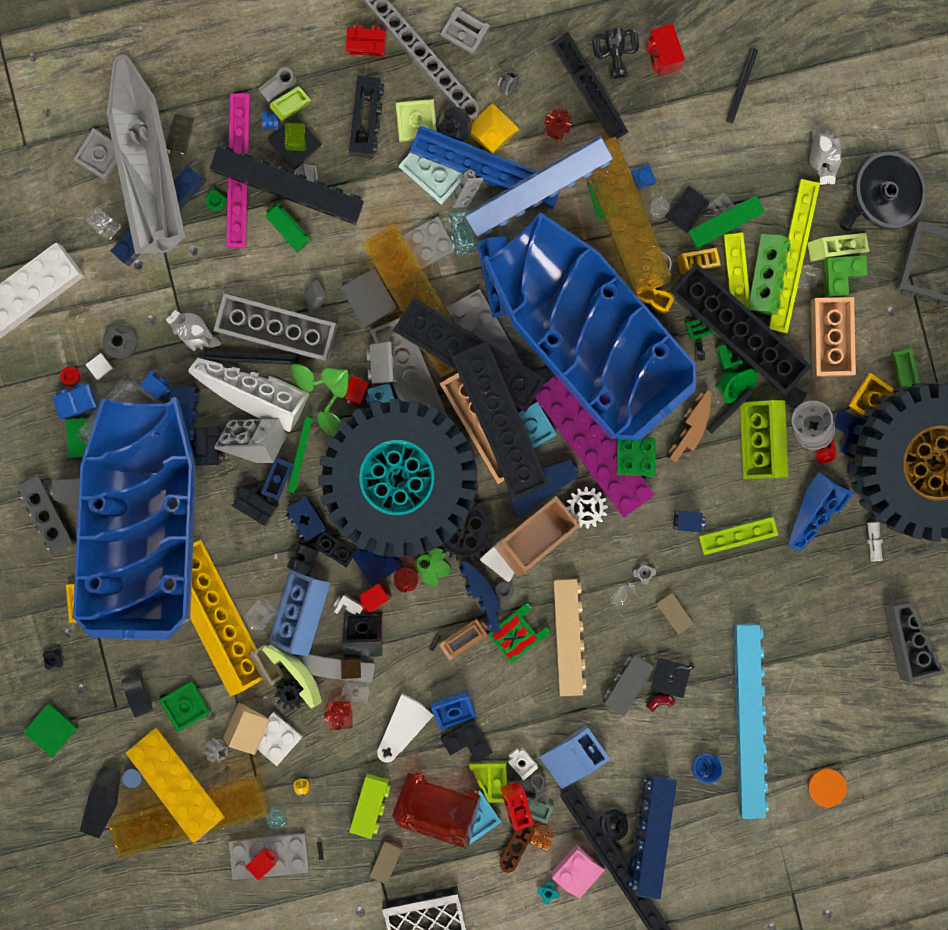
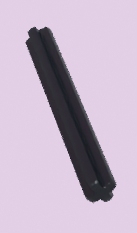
(250, 357)

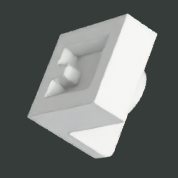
(351, 604)

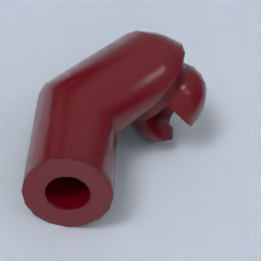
(660, 699)

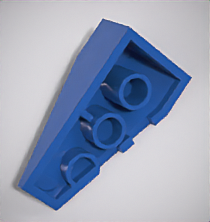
(820, 502)

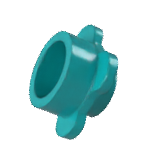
(546, 898)

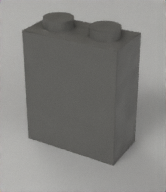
(368, 297)

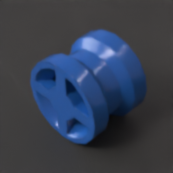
(270, 120)

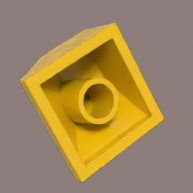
(493, 129)

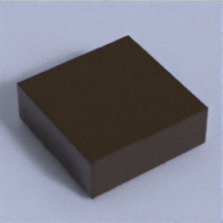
(350, 668)

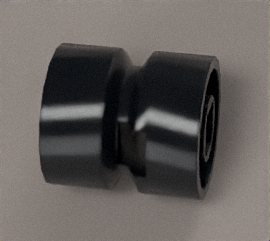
(300, 565)

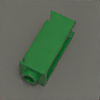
(287, 227)

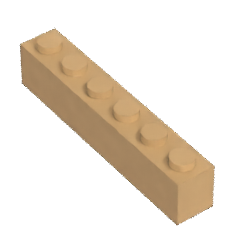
(568, 637)

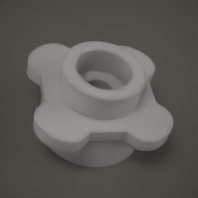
(649, 572)

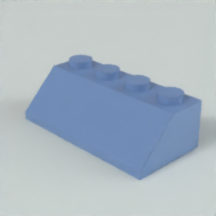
(299, 613)

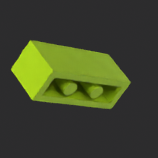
(370, 806)

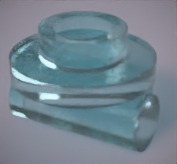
(276, 819)

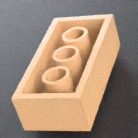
(832, 337)

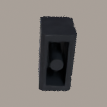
(205, 446)
(255, 505)

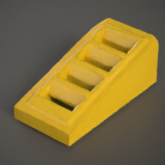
(686, 260)

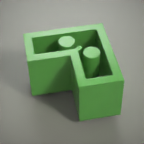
(838, 271)

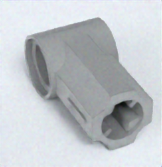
(276, 86)

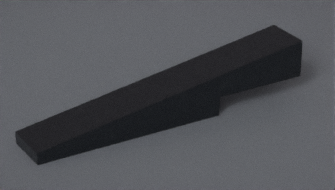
(589, 86)

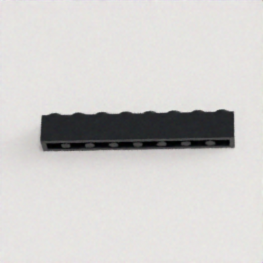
(286, 185)

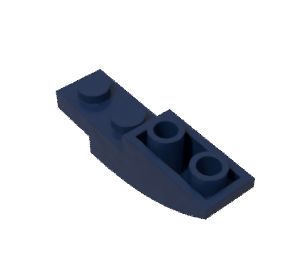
(479, 587)

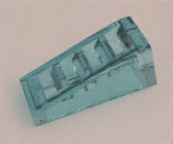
(466, 244)

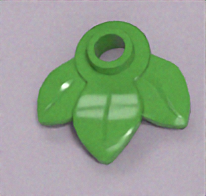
(435, 568)

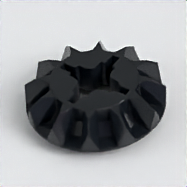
(621, 826)

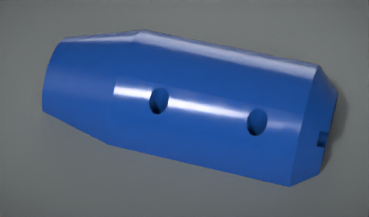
(591, 329)
(135, 523)

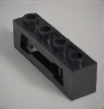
(369, 85)

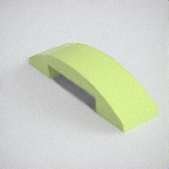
(311, 692)

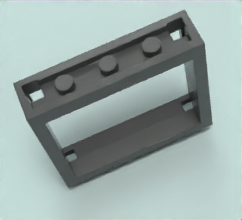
(907, 289)

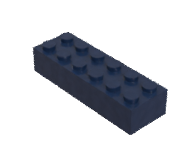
(652, 835)

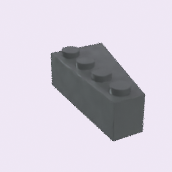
(911, 644)

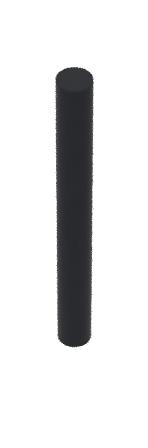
(742, 85)

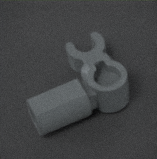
(537, 782)

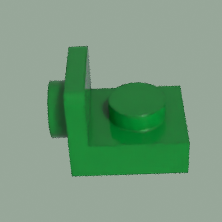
(724, 355)

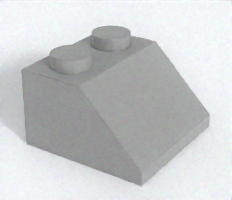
(382, 363)

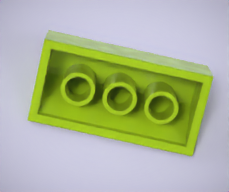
(764, 439)

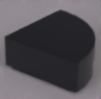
(699, 353)

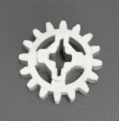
(593, 500)

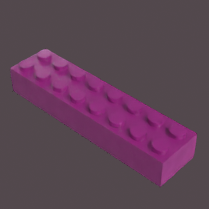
(592, 447)

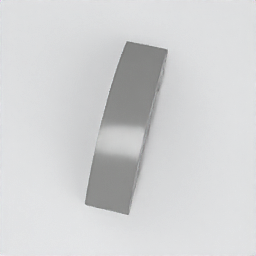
(331, 668)

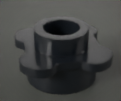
(48, 663)

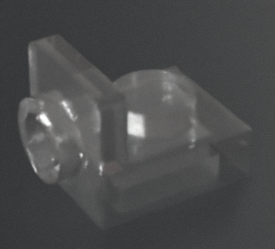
(103, 223)
(620, 595)

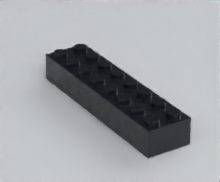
(739, 329)

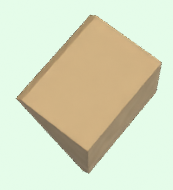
(245, 729)

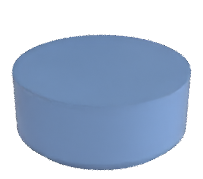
(132, 778)

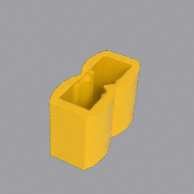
(657, 300)

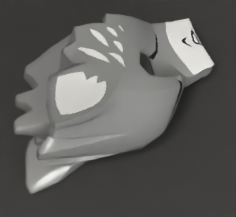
(825, 150)
(192, 330)

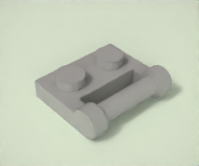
(461, 35)

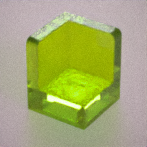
(295, 137)

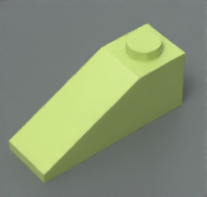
(838, 246)

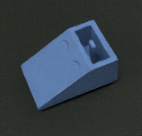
(575, 757)

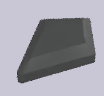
(315, 297)

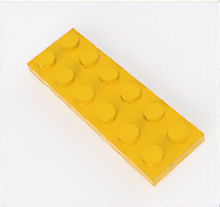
(175, 785)

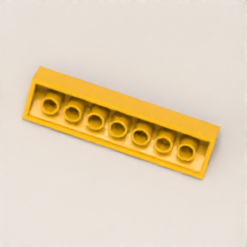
(220, 625)

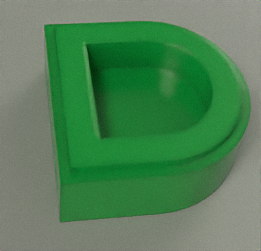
(215, 200)

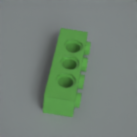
(764, 266)

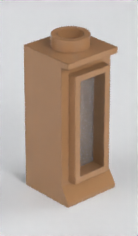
(463, 638)

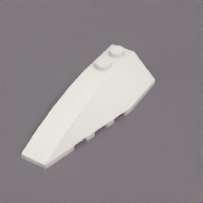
(252, 393)

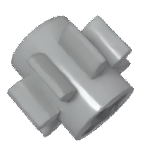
(216, 750)

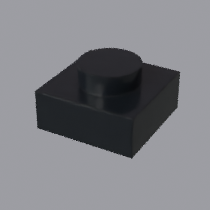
(794, 398)

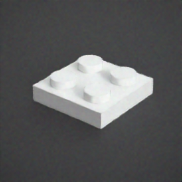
(278, 739)

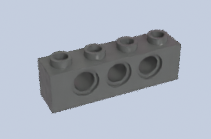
(56, 519)

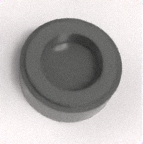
(503, 590)

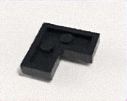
(469, 736)

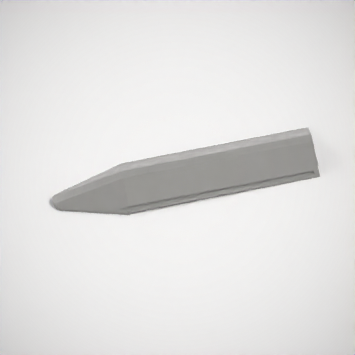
(142, 161)

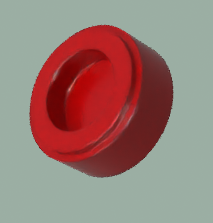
(70, 376)

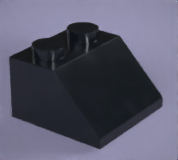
(363, 634)

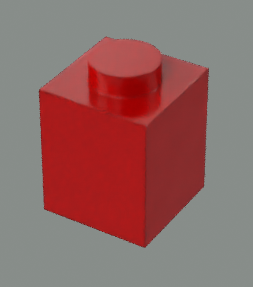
(356, 391)
(262, 863)

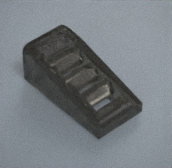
(171, 137)

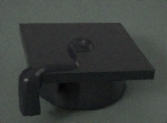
(671, 677)

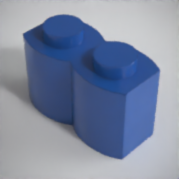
(74, 402)

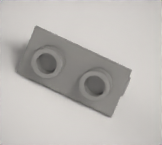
(467, 190)

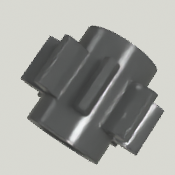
(509, 83)

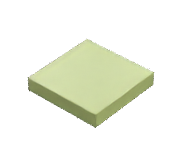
(412, 115)

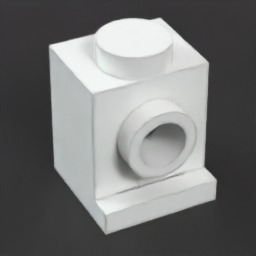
(521, 754)

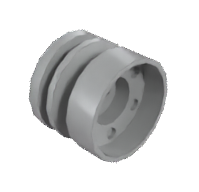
(815, 415)

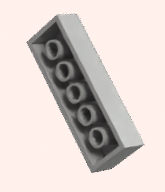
(275, 327)

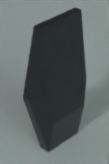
(101, 802)

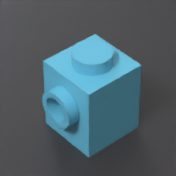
(380, 393)

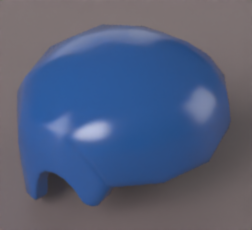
(707, 768)

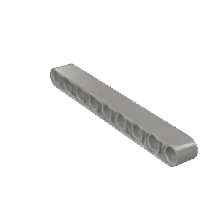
(425, 60)

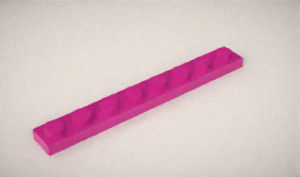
(238, 192)

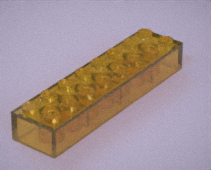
(628, 223)
(404, 276)
(156, 827)

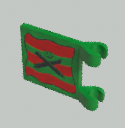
(516, 635)

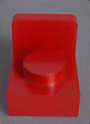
(827, 453)

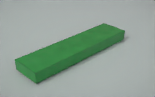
(726, 222)
(299, 454)

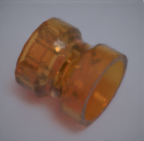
(541, 839)

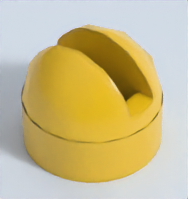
(299, 783)

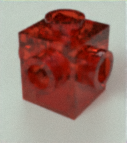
(557, 130)
(339, 715)

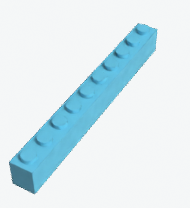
(750, 720)

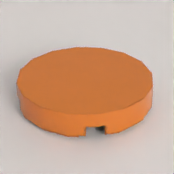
(827, 787)

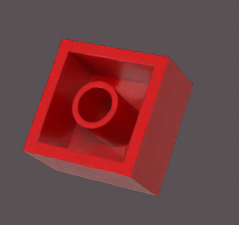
(665, 50)

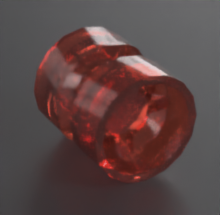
(406, 579)

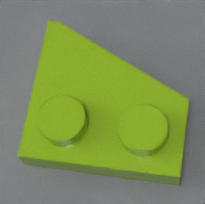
(491, 778)

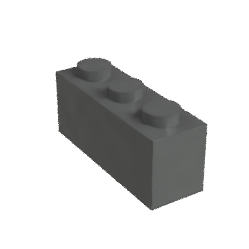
(627, 684)

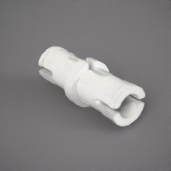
(875, 541)

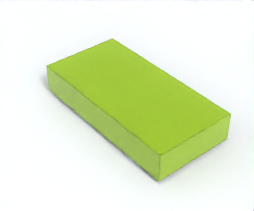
(290, 103)

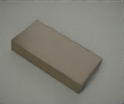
(674, 613)
(267, 669)
(386, 862)

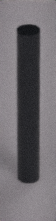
(729, 411)

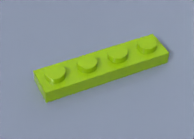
(738, 535)

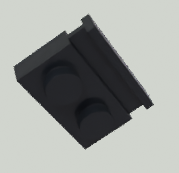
(687, 209)

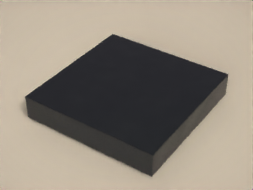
(292, 157)

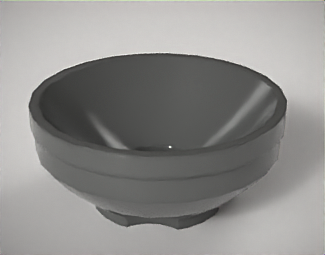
(129, 343)

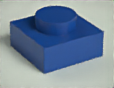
(643, 177)

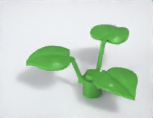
(335, 380)

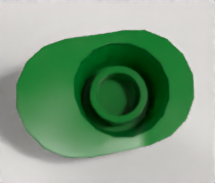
(734, 384)

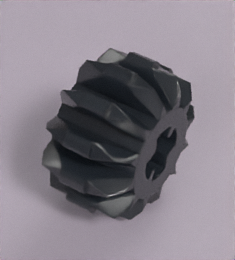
(284, 694)

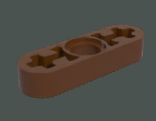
(505, 856)

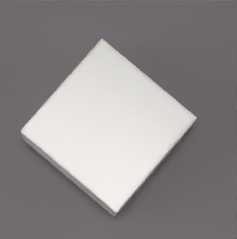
(99, 366)

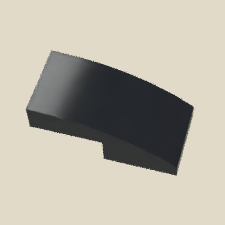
(334, 549)
(136, 695)

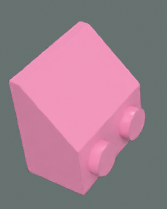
(577, 871)

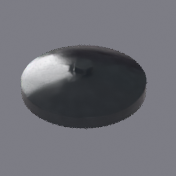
(889, 190)

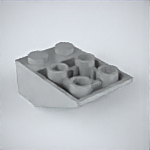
(252, 439)

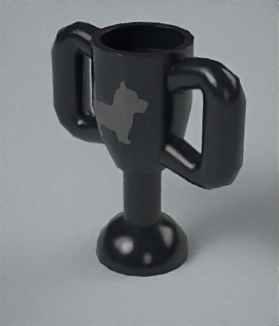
(616, 48)

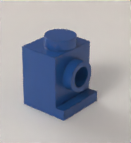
(156, 386)

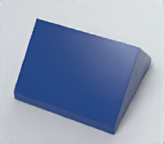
(453, 709)

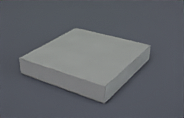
(97, 154)

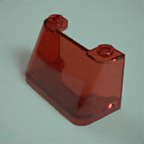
(436, 811)

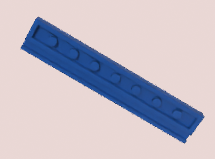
(465, 157)

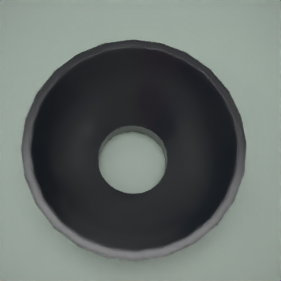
(460, 120)

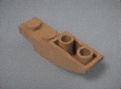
(697, 421)

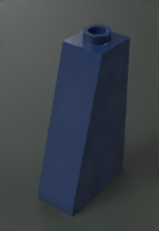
(557, 477)

